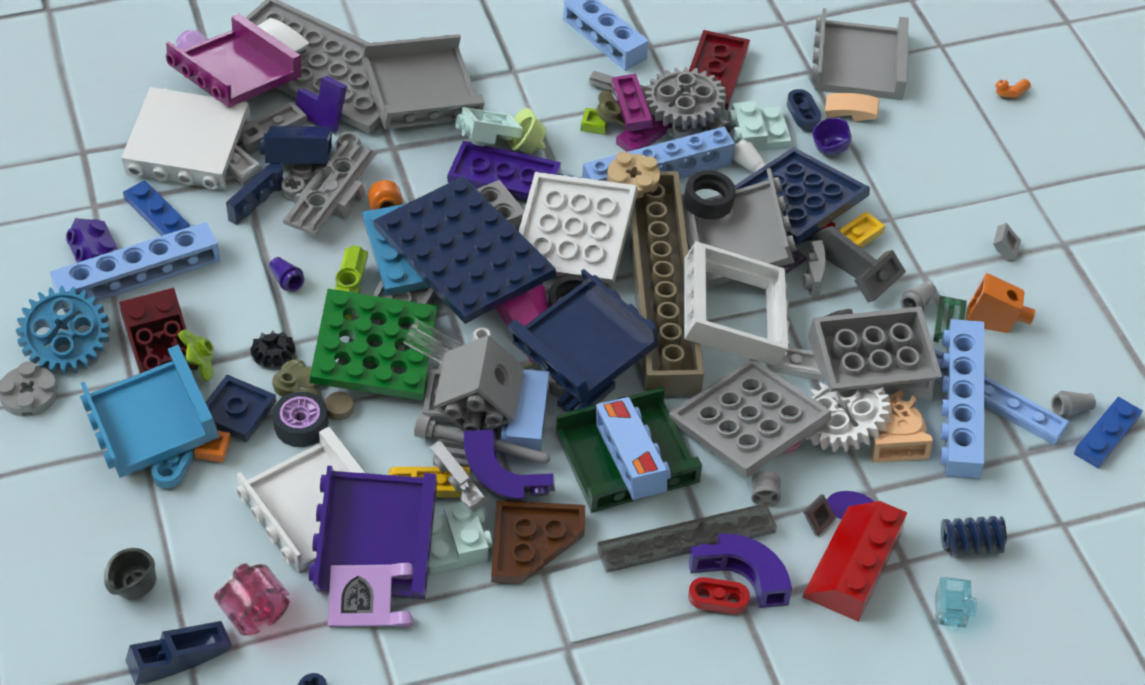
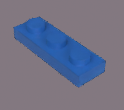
(154, 209)
(1108, 432)

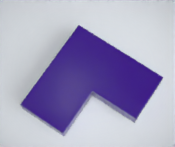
(327, 106)

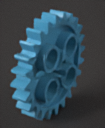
(81, 344)

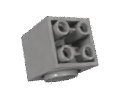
(479, 385)

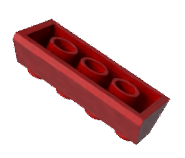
(856, 558)

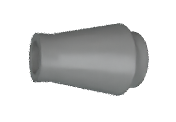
(918, 295)
(1071, 403)

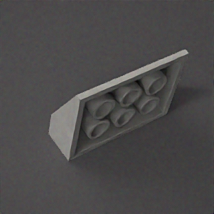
(874, 349)

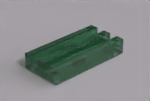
(952, 302)

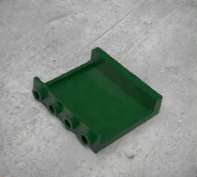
(594, 465)

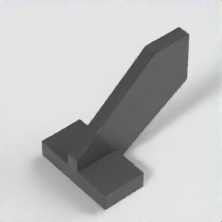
(871, 275)

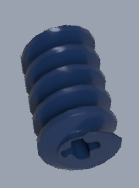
(974, 533)

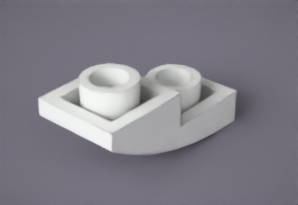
(285, 34)

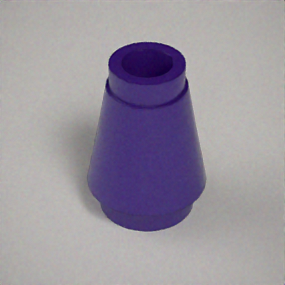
(288, 275)

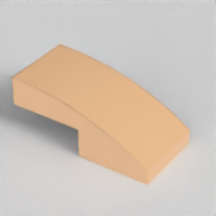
(860, 106)

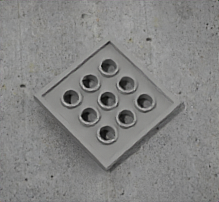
(732, 389)

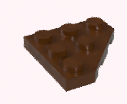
(532, 536)

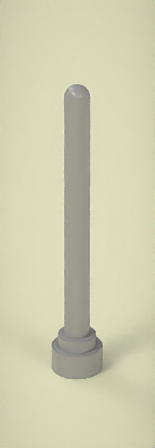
(427, 427)

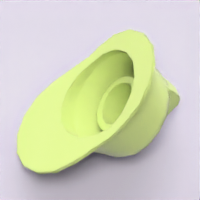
(532, 133)

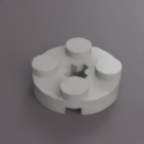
(24, 377)

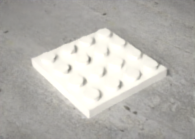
(579, 223)

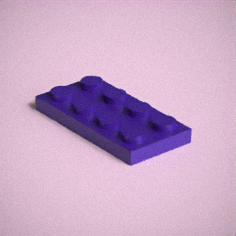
(489, 164)

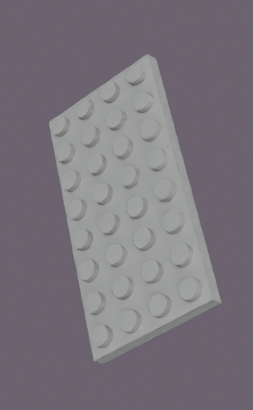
(329, 54)

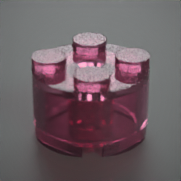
(252, 598)

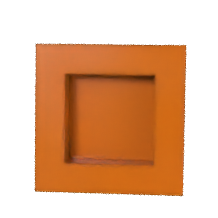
(215, 449)

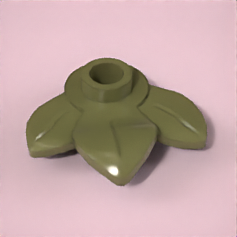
(609, 109)
(293, 378)

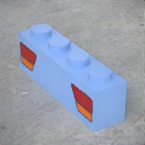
(632, 448)

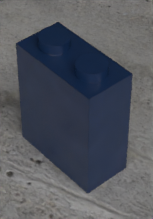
(297, 144)

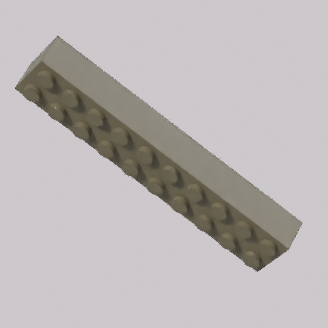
(657, 261)

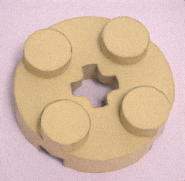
(644, 167)

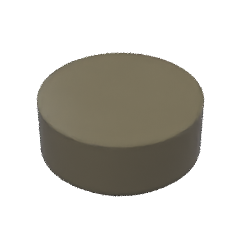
(339, 405)

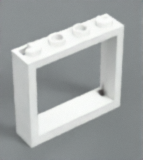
(746, 270)

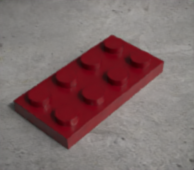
(722, 57)

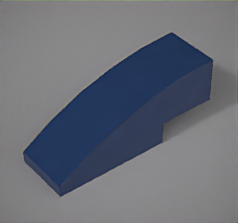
(176, 651)

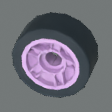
(303, 407)

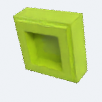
(592, 123)

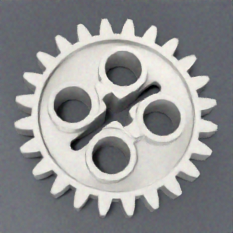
(865, 407)

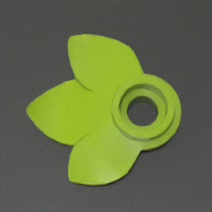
(198, 353)

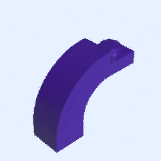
(482, 459)
(751, 561)

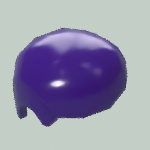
(832, 136)

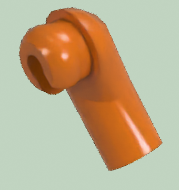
(1015, 91)

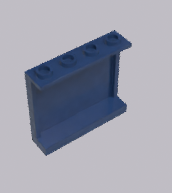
(586, 338)

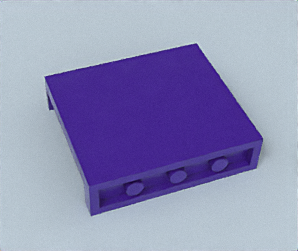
(375, 523)

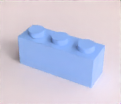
(530, 413)

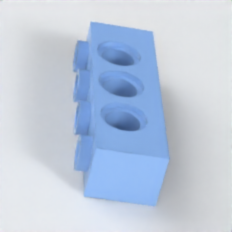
(606, 31)

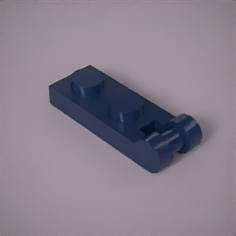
(255, 192)

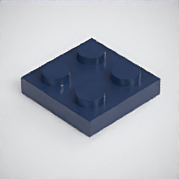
(239, 407)

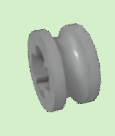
(290, 182)

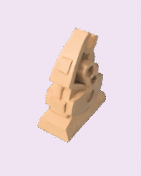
(904, 435)

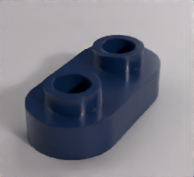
(803, 109)

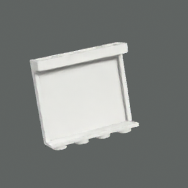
(184, 138)
(289, 494)

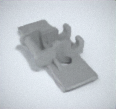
(316, 206)

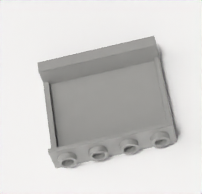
(860, 58)
(419, 81)
(750, 229)

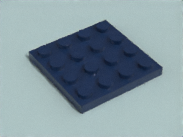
(811, 191)

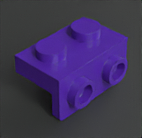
(89, 239)

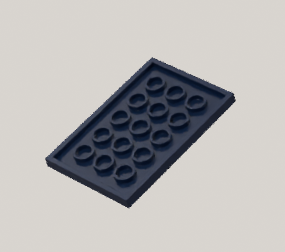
(464, 249)

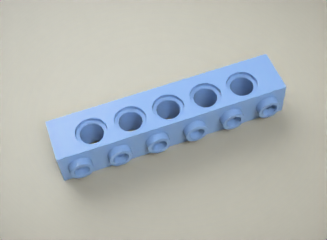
(686, 155)
(140, 263)
(969, 459)

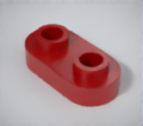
(719, 594)

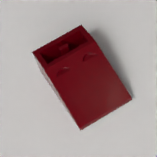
(153, 327)

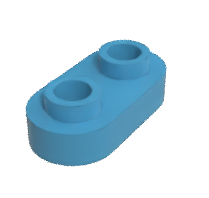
(174, 466)

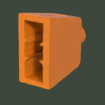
(998, 305)

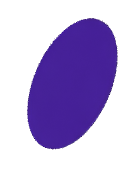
(841, 500)

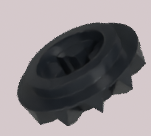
(275, 357)

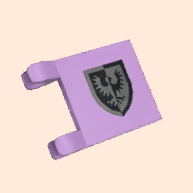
(363, 596)

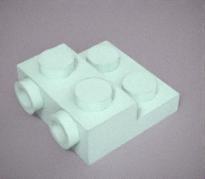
(485, 126)
(761, 126)
(458, 538)

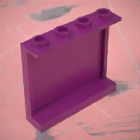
(237, 63)

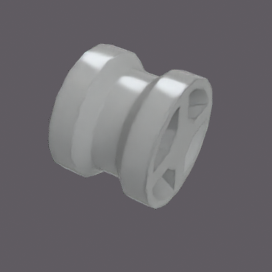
(766, 488)

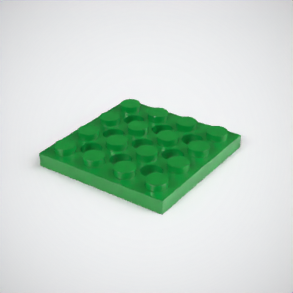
(358, 352)

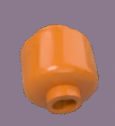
(384, 194)

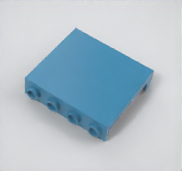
(150, 416)

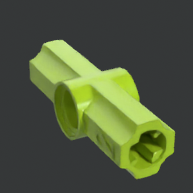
(351, 271)

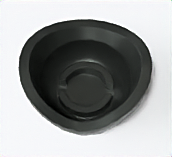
(130, 573)

